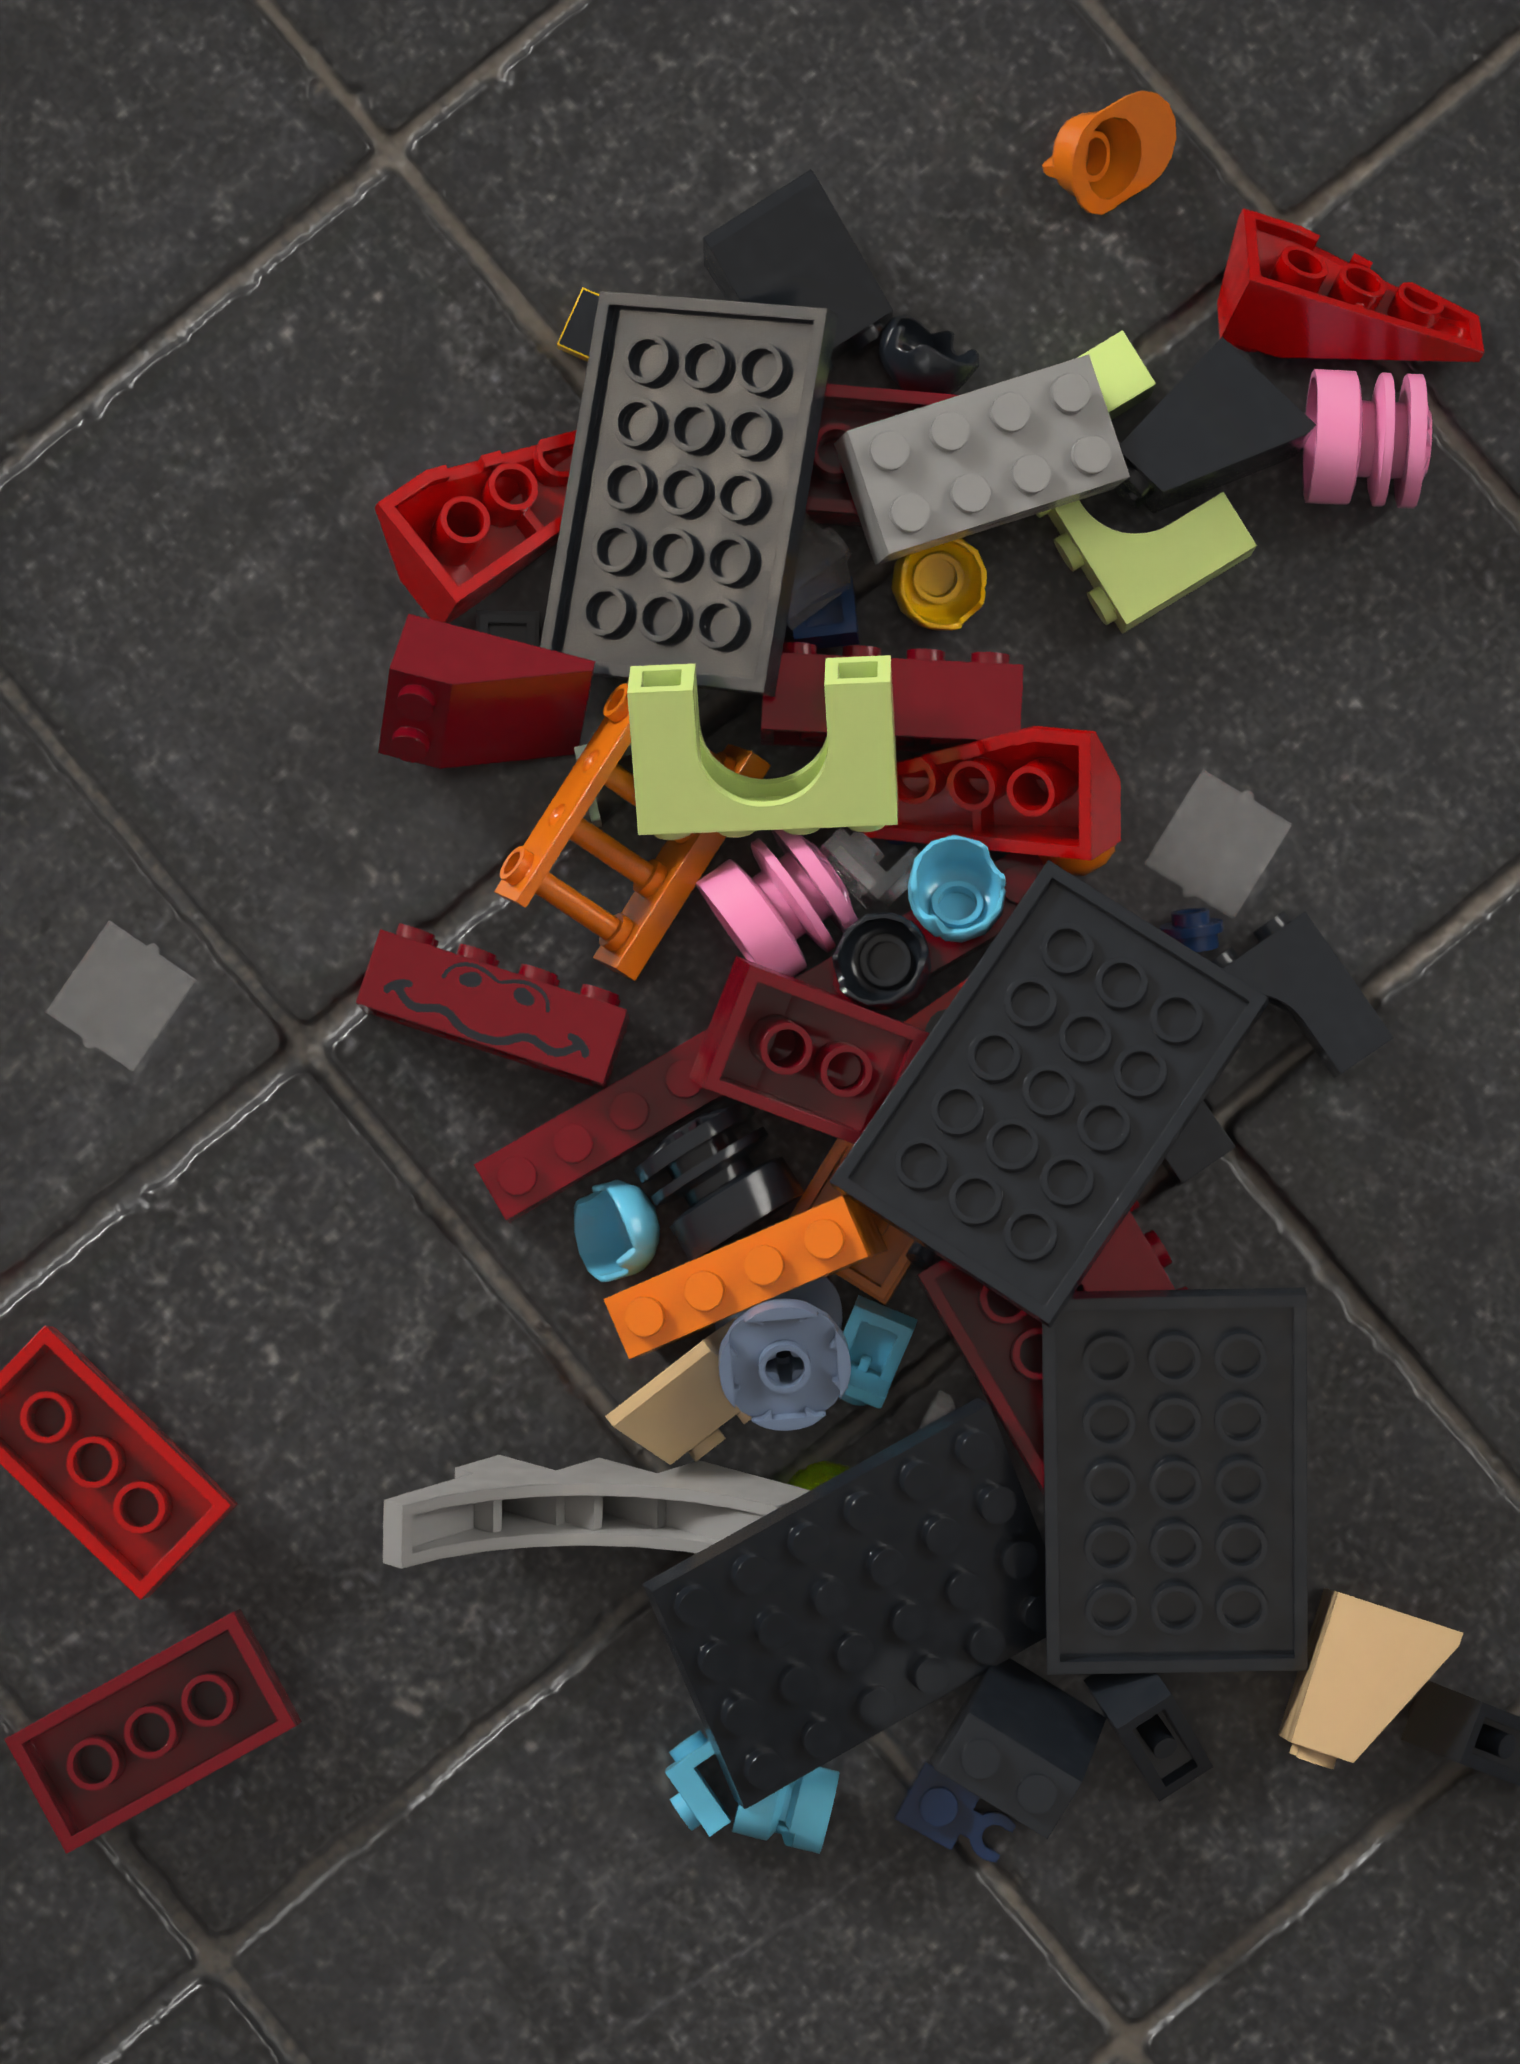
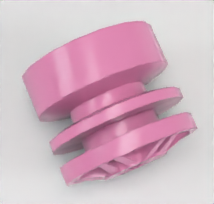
(1366, 438)
(779, 903)

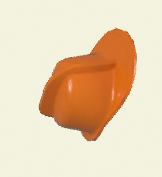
(1113, 151)

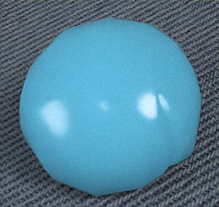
(956, 889)
(616, 1230)

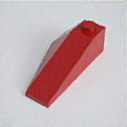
(1307, 303)
(476, 524)

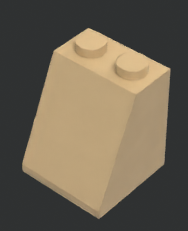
(1359, 1676)

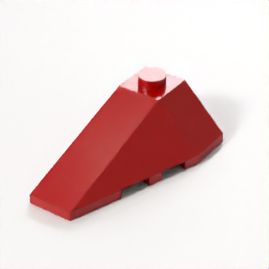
(1014, 793)

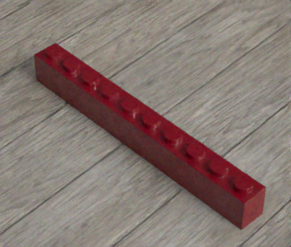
(664, 1094)

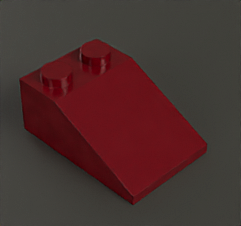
(480, 698)
(802, 1051)

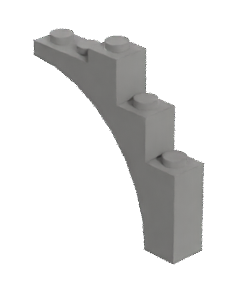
(592, 1503)

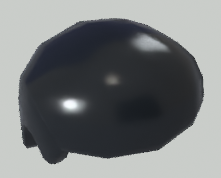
(922, 358)
(882, 961)

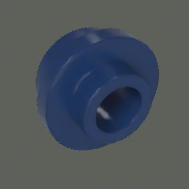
(1194, 928)

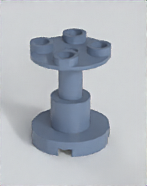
(786, 1357)

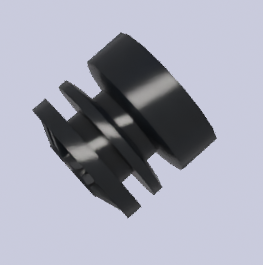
(718, 1179)

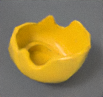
(940, 585)

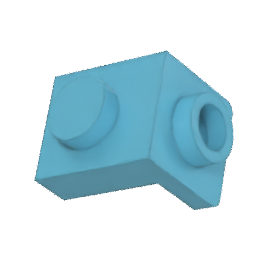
(876, 1346)
(696, 1800)

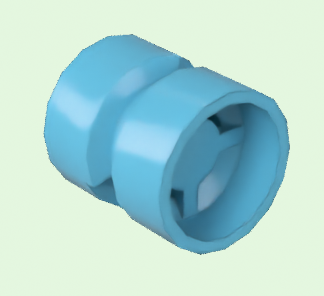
(795, 1811)

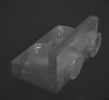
(856, 863)

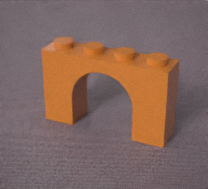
(744, 1275)

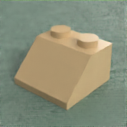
(680, 1406)

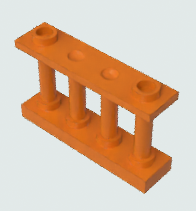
(658, 884)

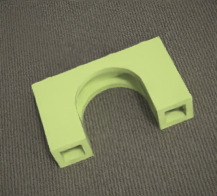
(1153, 569)
(689, 791)

